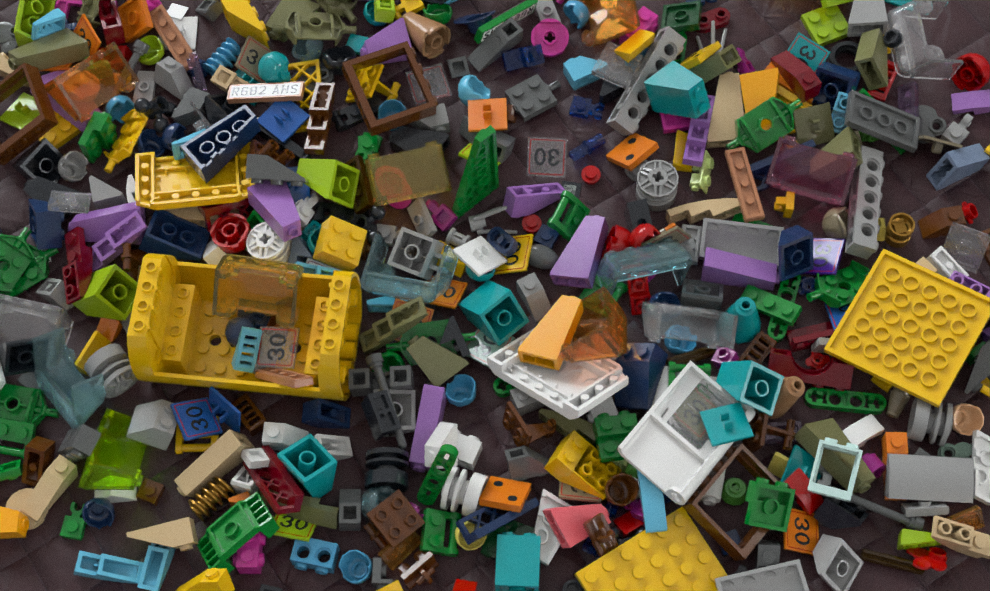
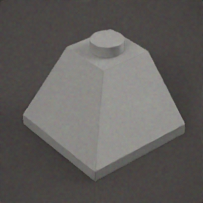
(836, 562)

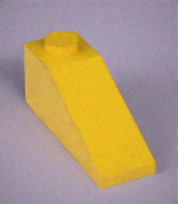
(209, 580)

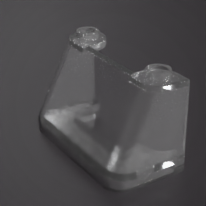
(30, 319)

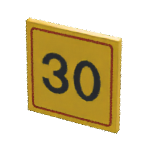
(519, 260)

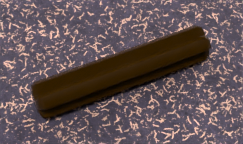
(694, 356)
(889, 561)

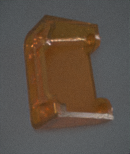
(609, 20)
(92, 82)
(600, 330)

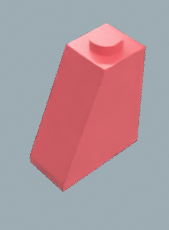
(569, 521)

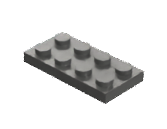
(882, 121)

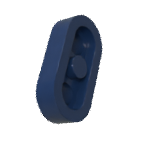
(502, 241)

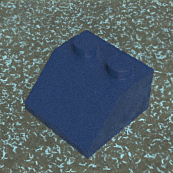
(834, 79)
(45, 225)
(795, 252)

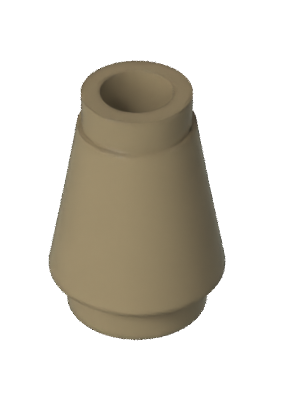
(897, 402)

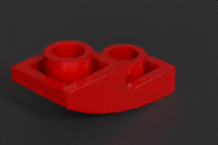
(638, 292)
(806, 500)

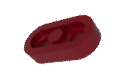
(714, 15)

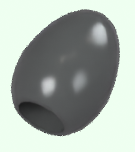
(542, 257)

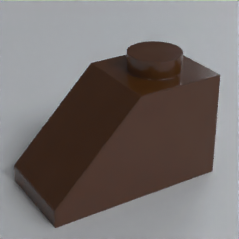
(939, 222)
(37, 458)

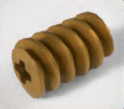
(210, 497)

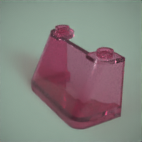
(811, 172)

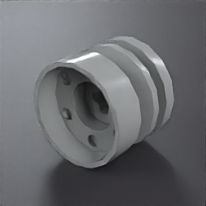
(658, 194)
(115, 368)
(930, 421)

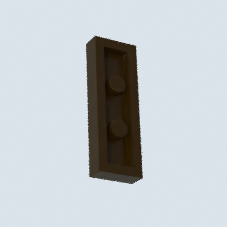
(363, 197)

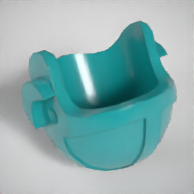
(274, 68)

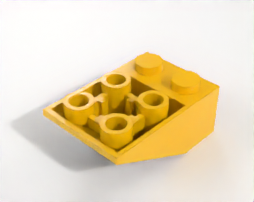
(245, 20)
(579, 465)

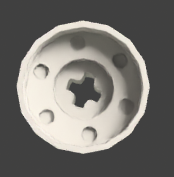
(266, 244)
(461, 491)

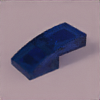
(523, 57)

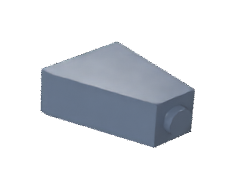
(957, 165)

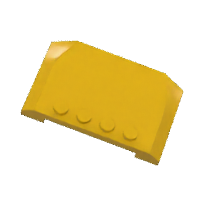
(174, 184)

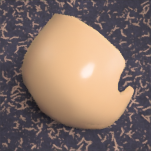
(967, 419)

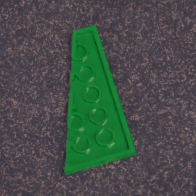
(480, 172)

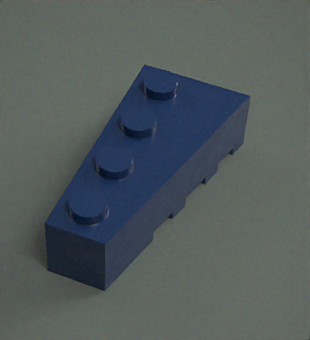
(220, 142)

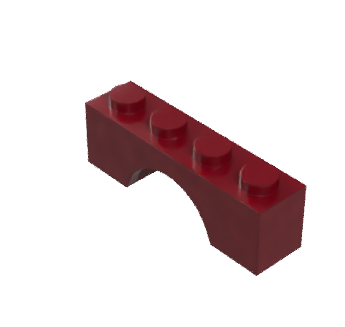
(835, 374)

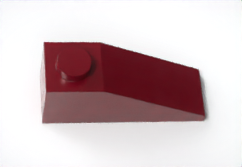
(111, 22)
(797, 75)

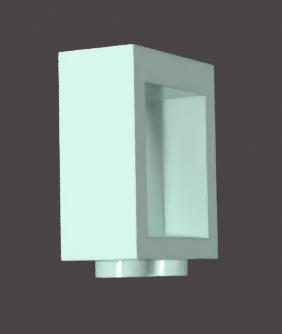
(850, 449)

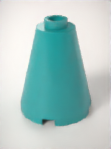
(748, 319)

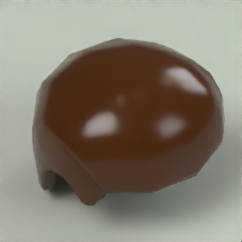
(621, 489)

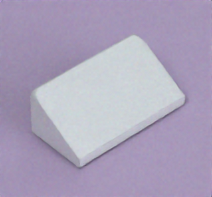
(944, 263)

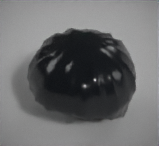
(335, 56)

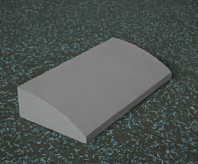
(741, 238)
(929, 478)
(777, 577)

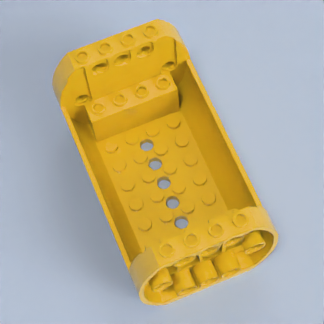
(175, 327)

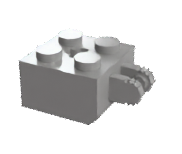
(427, 255)

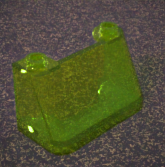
(115, 457)

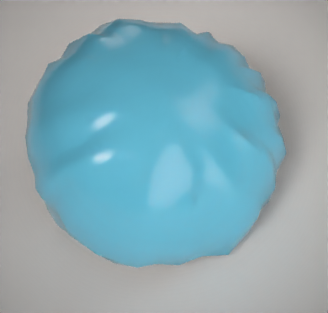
(472, 89)

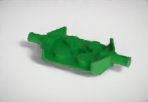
(749, 130)
(17, 255)
(35, 272)
(828, 286)
(431, 328)
(30, 405)

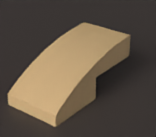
(224, 78)

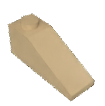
(50, 488)
(175, 534)

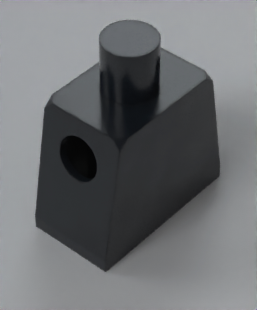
(637, 214)

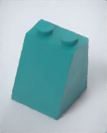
(677, 92)
(494, 311)
(751, 384)
(310, 465)
(517, 562)

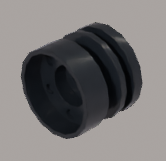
(387, 468)

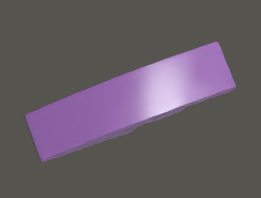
(971, 101)
(697, 137)
(111, 245)

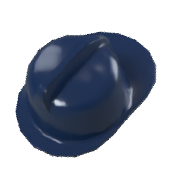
(474, 21)

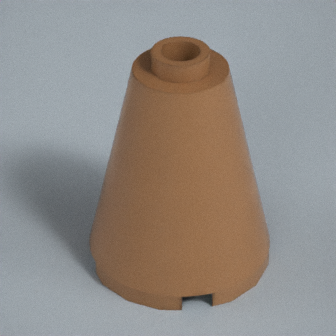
(426, 34)
(790, 392)

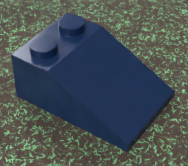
(174, 237)
(644, 369)

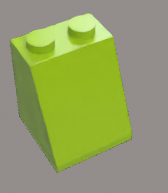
(331, 179)
(109, 294)

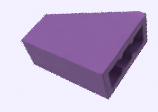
(387, 37)

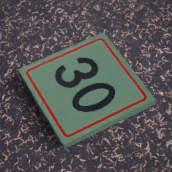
(484, 347)

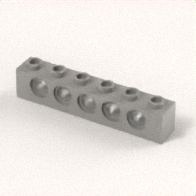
(619, 118)
(864, 204)

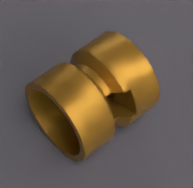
(899, 230)

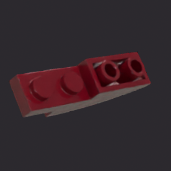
(80, 264)

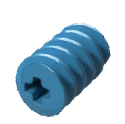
(222, 56)

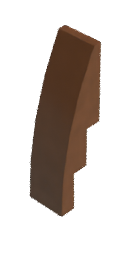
(320, 118)

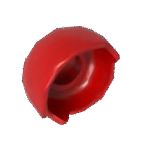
(642, 234)

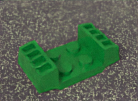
(234, 530)

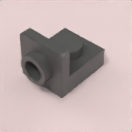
(379, 571)

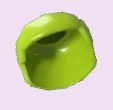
(155, 51)

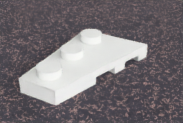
(981, 466)
(549, 542)

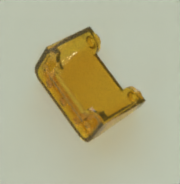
(407, 174)

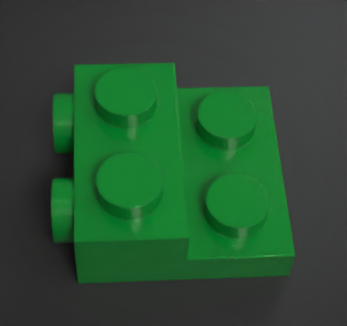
(97, 135)
(611, 432)
(769, 504)

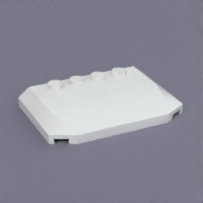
(567, 391)

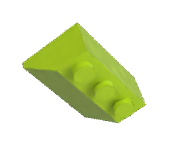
(27, 14)

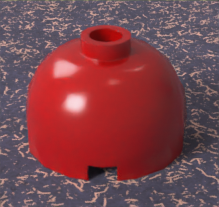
(973, 72)
(230, 233)
(617, 240)

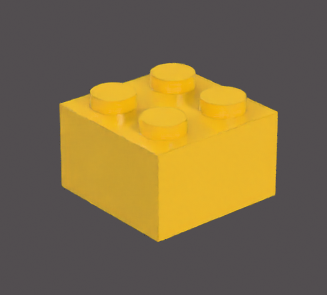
(339, 244)

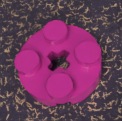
(558, 30)

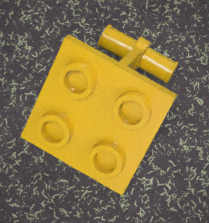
(370, 81)

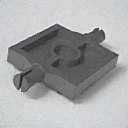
(532, 97)

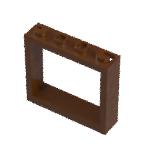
(399, 119)
(39, 125)
(755, 534)

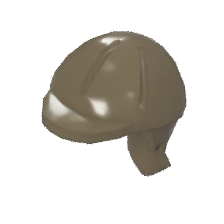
(835, 223)

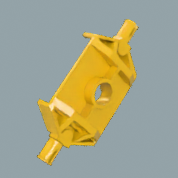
(129, 135)

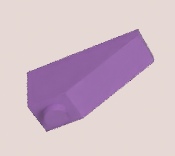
(530, 198)

